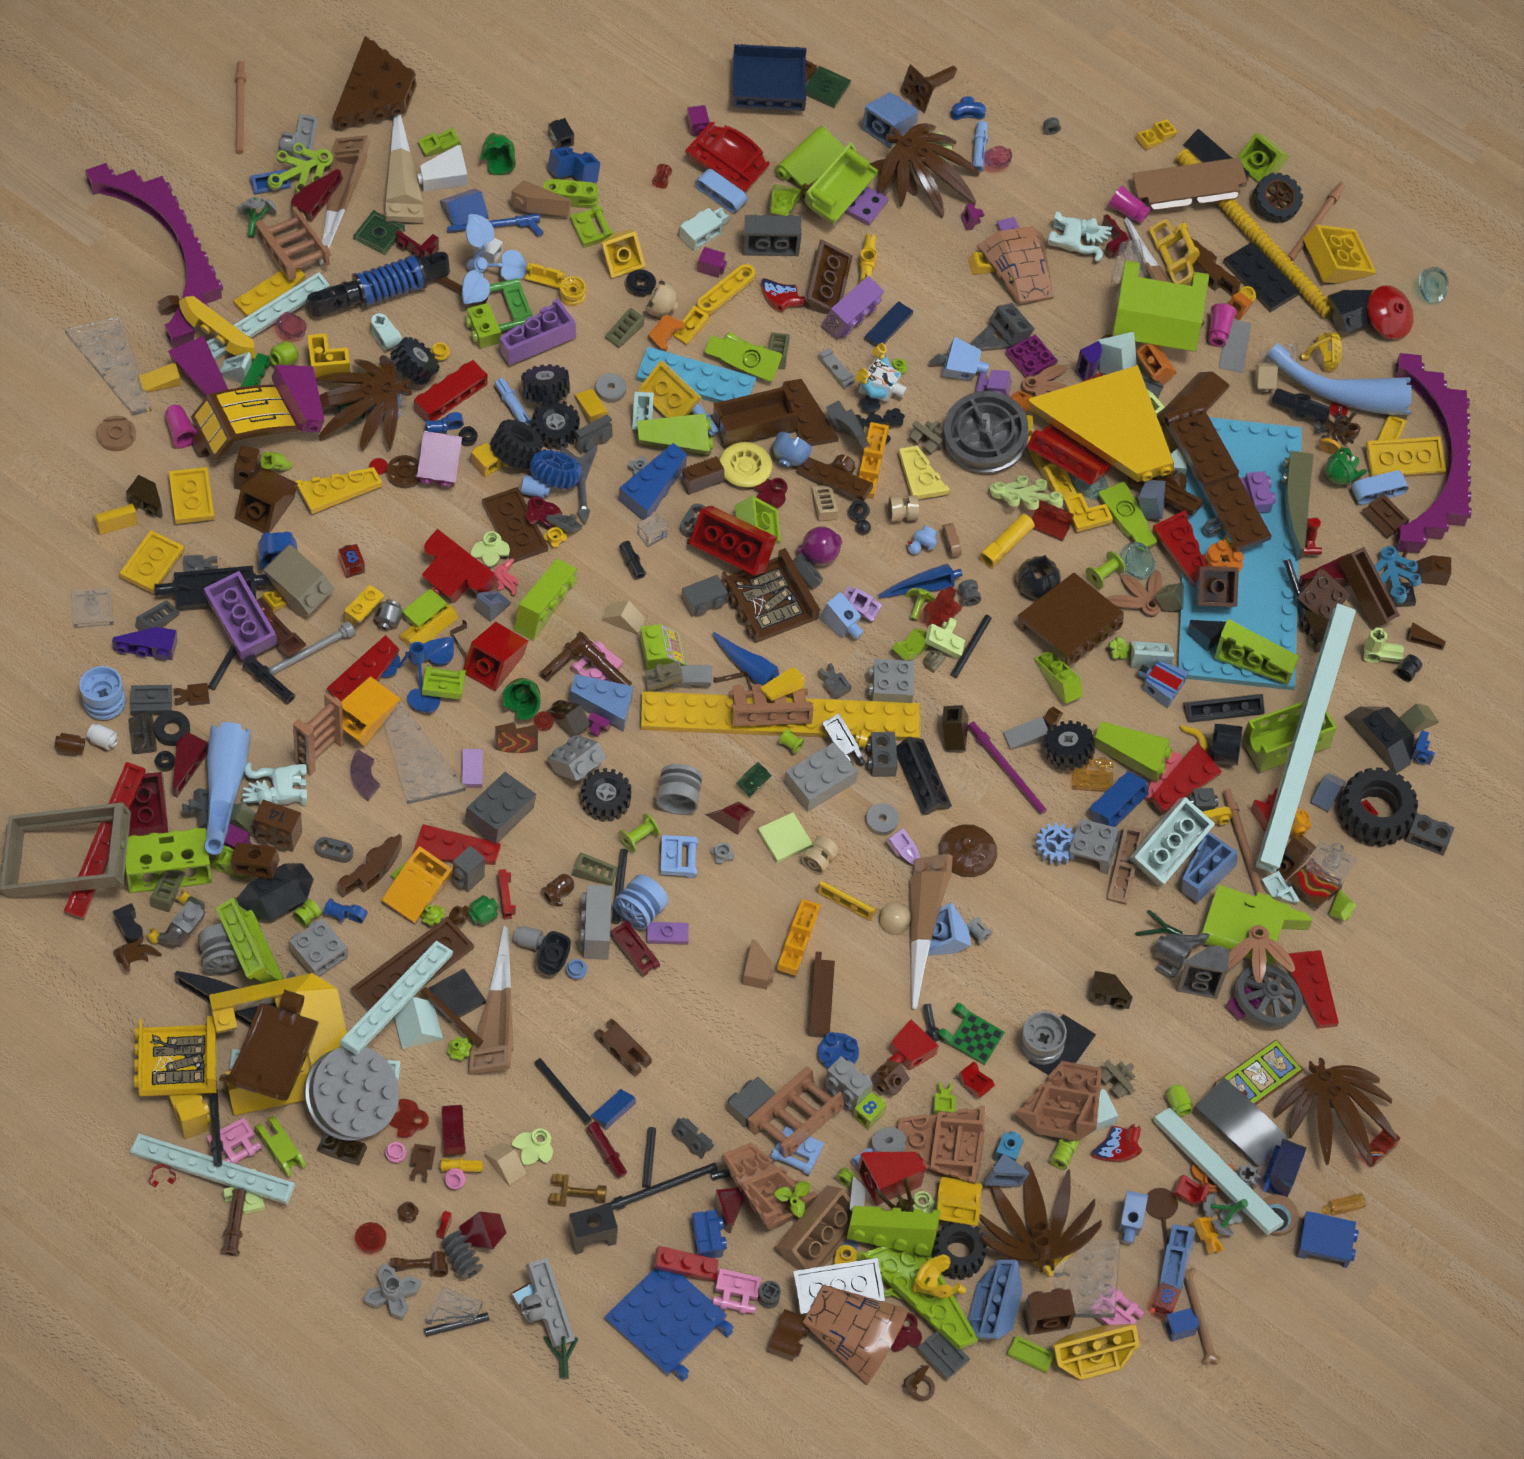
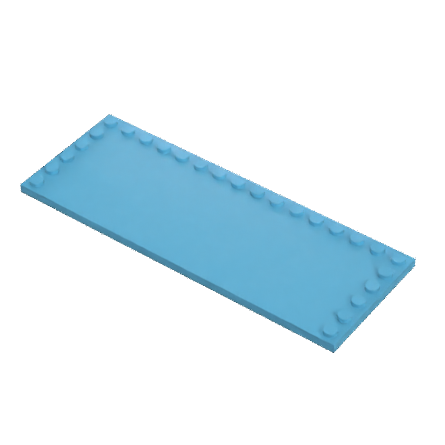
(1264, 589)

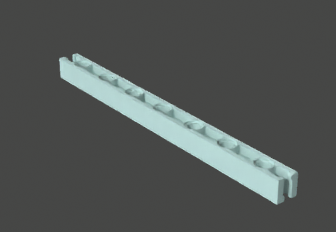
(1305, 738)

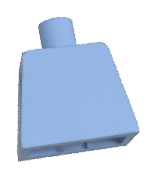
(963, 361)
(842, 617)

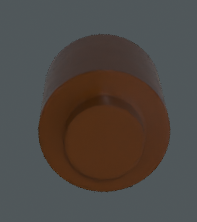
(70, 744)

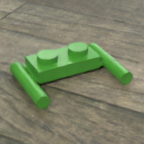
(515, 301)

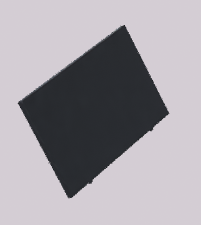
(1076, 1042)

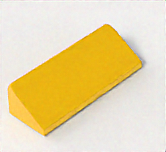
(430, 628)
(847, 900)

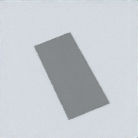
(1235, 350)

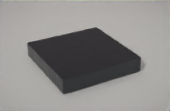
(458, 993)

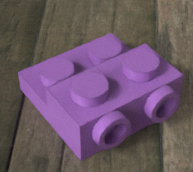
(1258, 488)

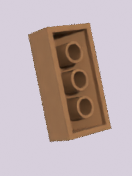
(819, 1230)

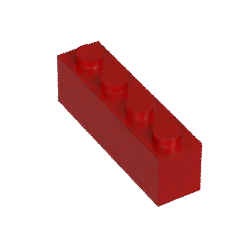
(450, 391)

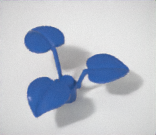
(440, 652)

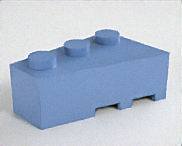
(603, 698)
(1208, 867)

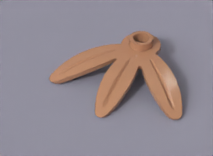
(1041, 382)
(1142, 597)
(1260, 945)

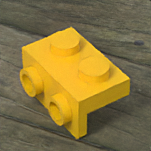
(363, 604)

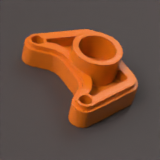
(664, 331)

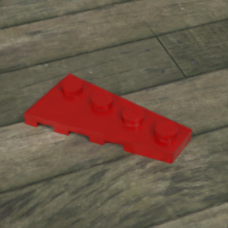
(1180, 542)
(371, 664)
(1191, 773)
(449, 845)
(1315, 987)

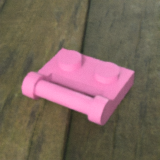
(577, 667)

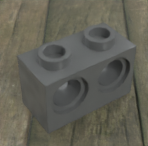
(1011, 323)
(882, 754)
(1428, 838)

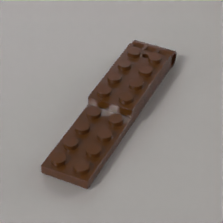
(1217, 476)

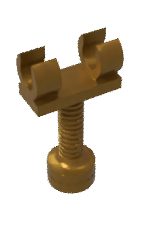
(563, 1180)

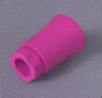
(1129, 205)
(1220, 324)
(180, 426)

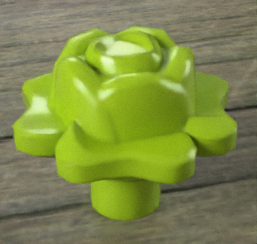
(433, 914)
(459, 1048)

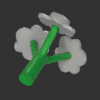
(250, 206)
(1230, 1213)

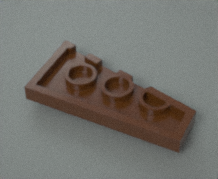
(812, 423)

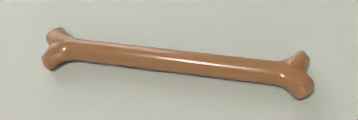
(1210, 1356)

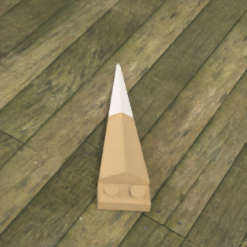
(403, 192)

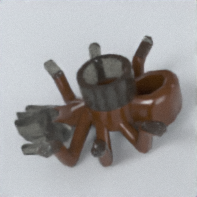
(1341, 427)

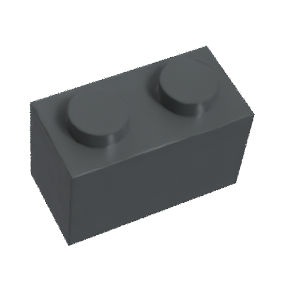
(704, 595)
(468, 869)
(749, 1100)

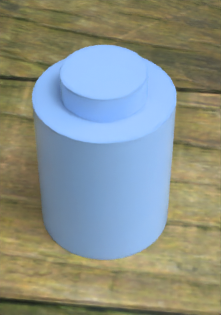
(534, 488)

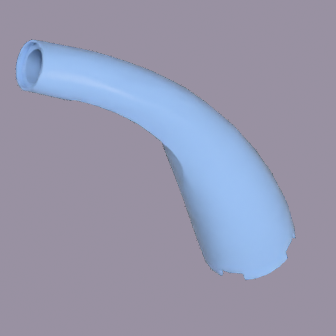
(1373, 395)
(225, 765)

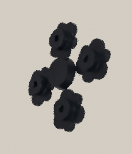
(893, 416)

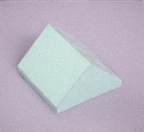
(1117, 353)
(1149, 654)
(417, 1023)

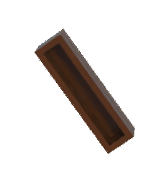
(1368, 587)

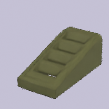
(630, 317)
(780, 347)
(585, 873)
(164, 901)

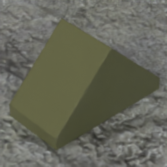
(1171, 597)
(1419, 718)
(243, 817)

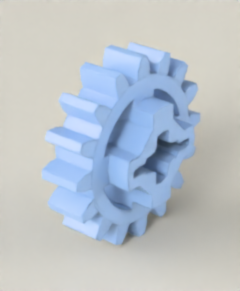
(1054, 845)

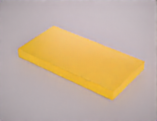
(1407, 455)

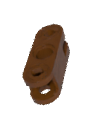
(623, 1047)

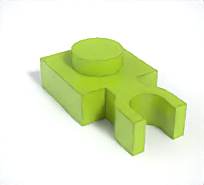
(943, 1100)

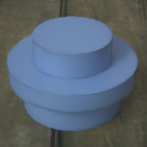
(576, 969)

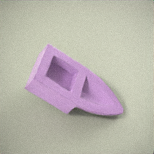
(903, 846)

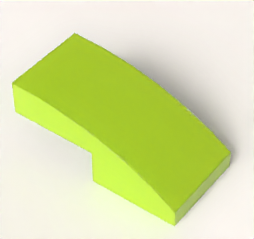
(436, 144)

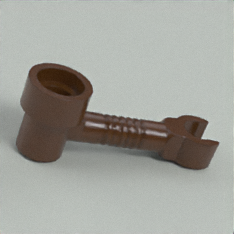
(437, 1263)

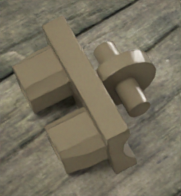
(934, 442)
(664, 676)
(1123, 1085)

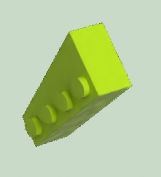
(544, 598)
(1255, 653)
(894, 1228)

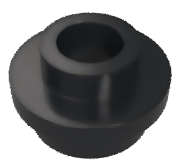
(468, 431)
(165, 755)

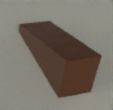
(1423, 637)

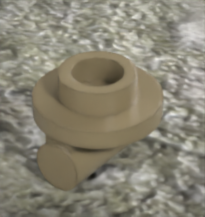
(934, 660)

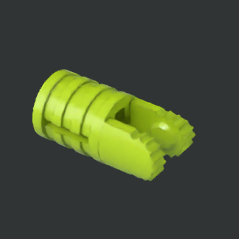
(272, 460)
(1063, 1153)

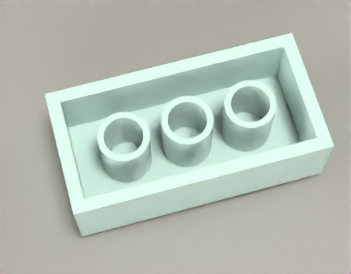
(1171, 841)

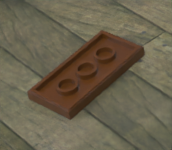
(508, 516)

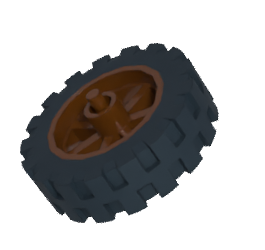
(1287, 187)

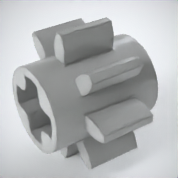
(1252, 1171)

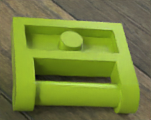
(586, 229)
(443, 683)

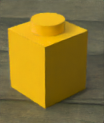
(484, 460)

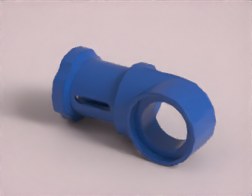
(450, 422)
(353, 912)

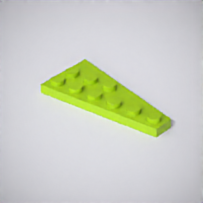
(944, 1314)

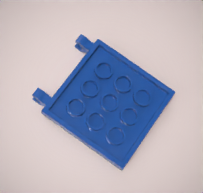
(667, 1320)

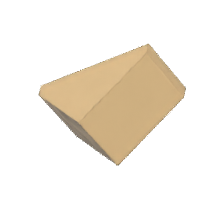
(624, 616)
(506, 1163)

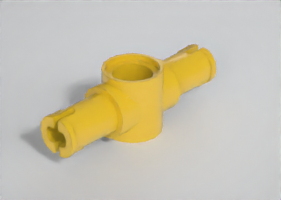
(868, 257)

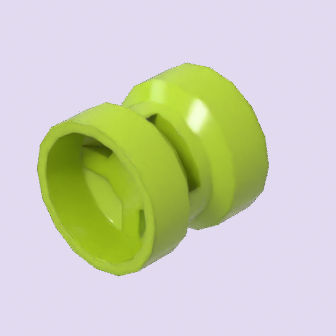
(307, 912)

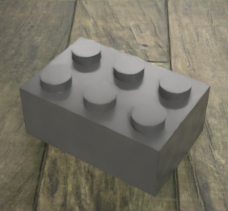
(771, 235)
(500, 807)

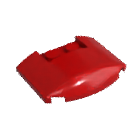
(729, 155)

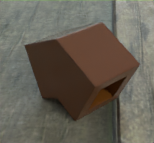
(169, 304)
(1052, 717)

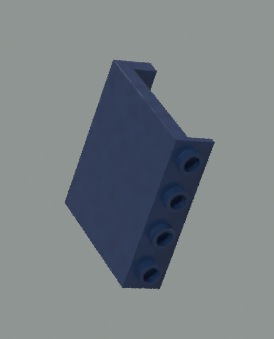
(769, 77)

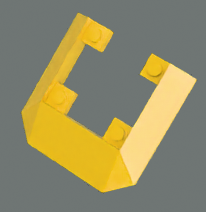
(320, 1004)

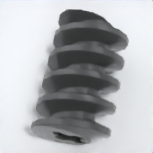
(460, 1256)

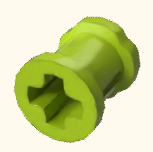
(791, 741)

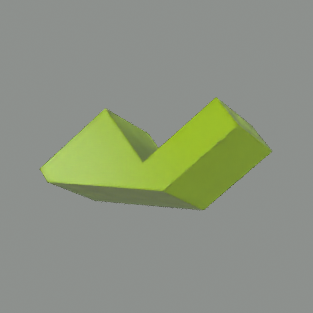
(913, 645)

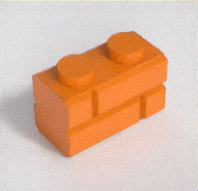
(1156, 362)

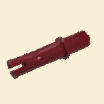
(603, 1144)

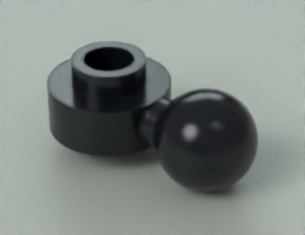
(863, 526)

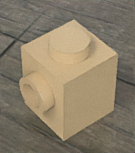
(1266, 376)

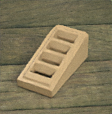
(825, 514)

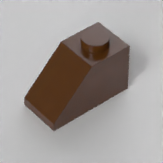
(1434, 570)

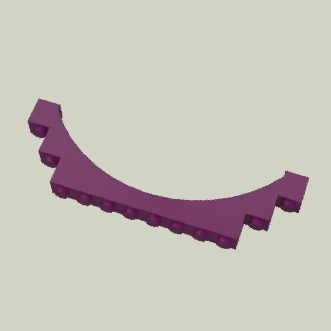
(157, 200)
(1451, 412)

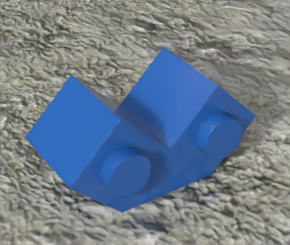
(566, 163)

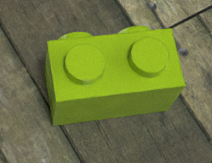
(483, 325)

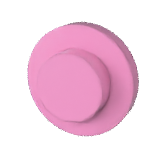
(396, 1152)
(455, 1178)

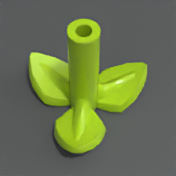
(922, 595)
(797, 1206)

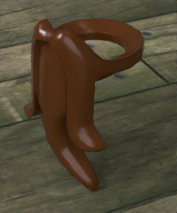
(132, 952)
(914, 1379)

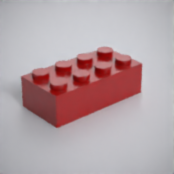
(733, 540)

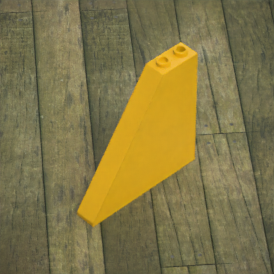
(1112, 420)

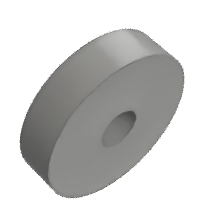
(610, 380)
(882, 827)
(889, 1134)

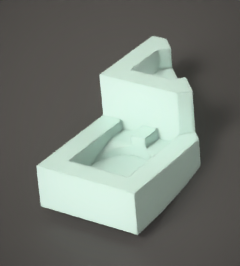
(1278, 889)

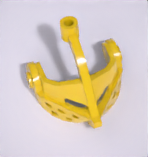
(1331, 358)
(932, 1269)

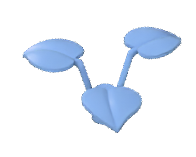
(513, 266)

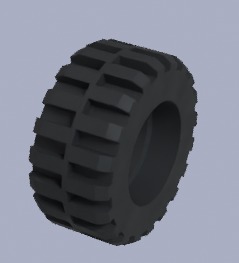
(1384, 786)

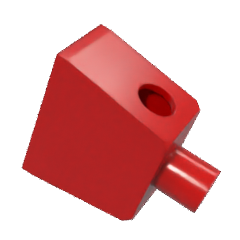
(912, 1046)

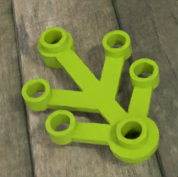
(301, 166)

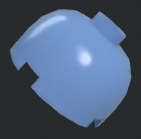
(791, 451)

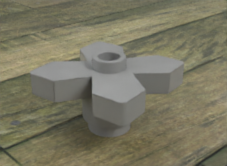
(392, 1291)

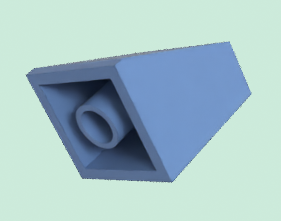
(886, 114)

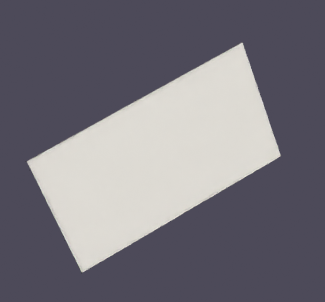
(857, 1194)

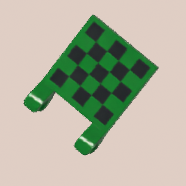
(974, 1036)

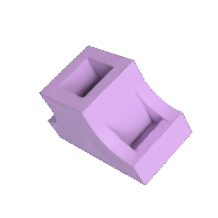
(863, 603)

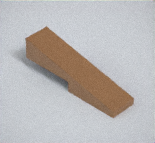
(1124, 868)

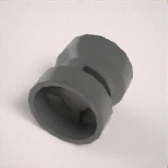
(969, 591)
(766, 1298)

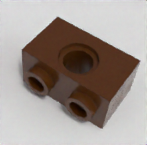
(255, 860)

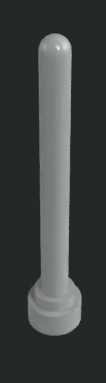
(345, 631)

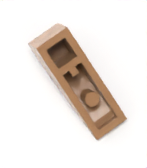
(538, 200)

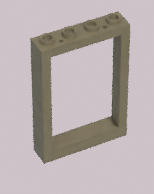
(61, 818)

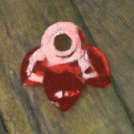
(405, 1118)

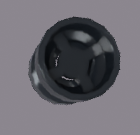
(1410, 666)

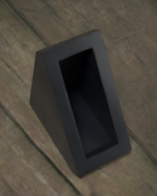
(1206, 632)

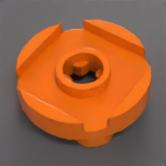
(1223, 550)

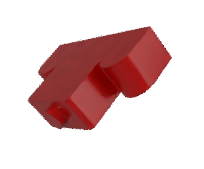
(454, 569)

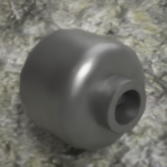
(388, 614)

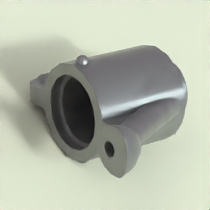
(1176, 950)

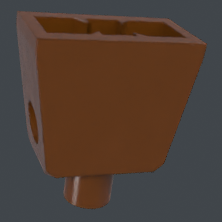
(248, 462)

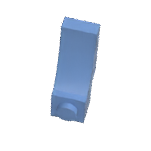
(1177, 1255)

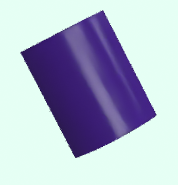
(1088, 361)

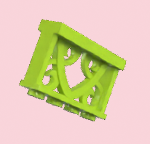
(249, 942)

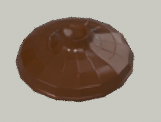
(971, 849)

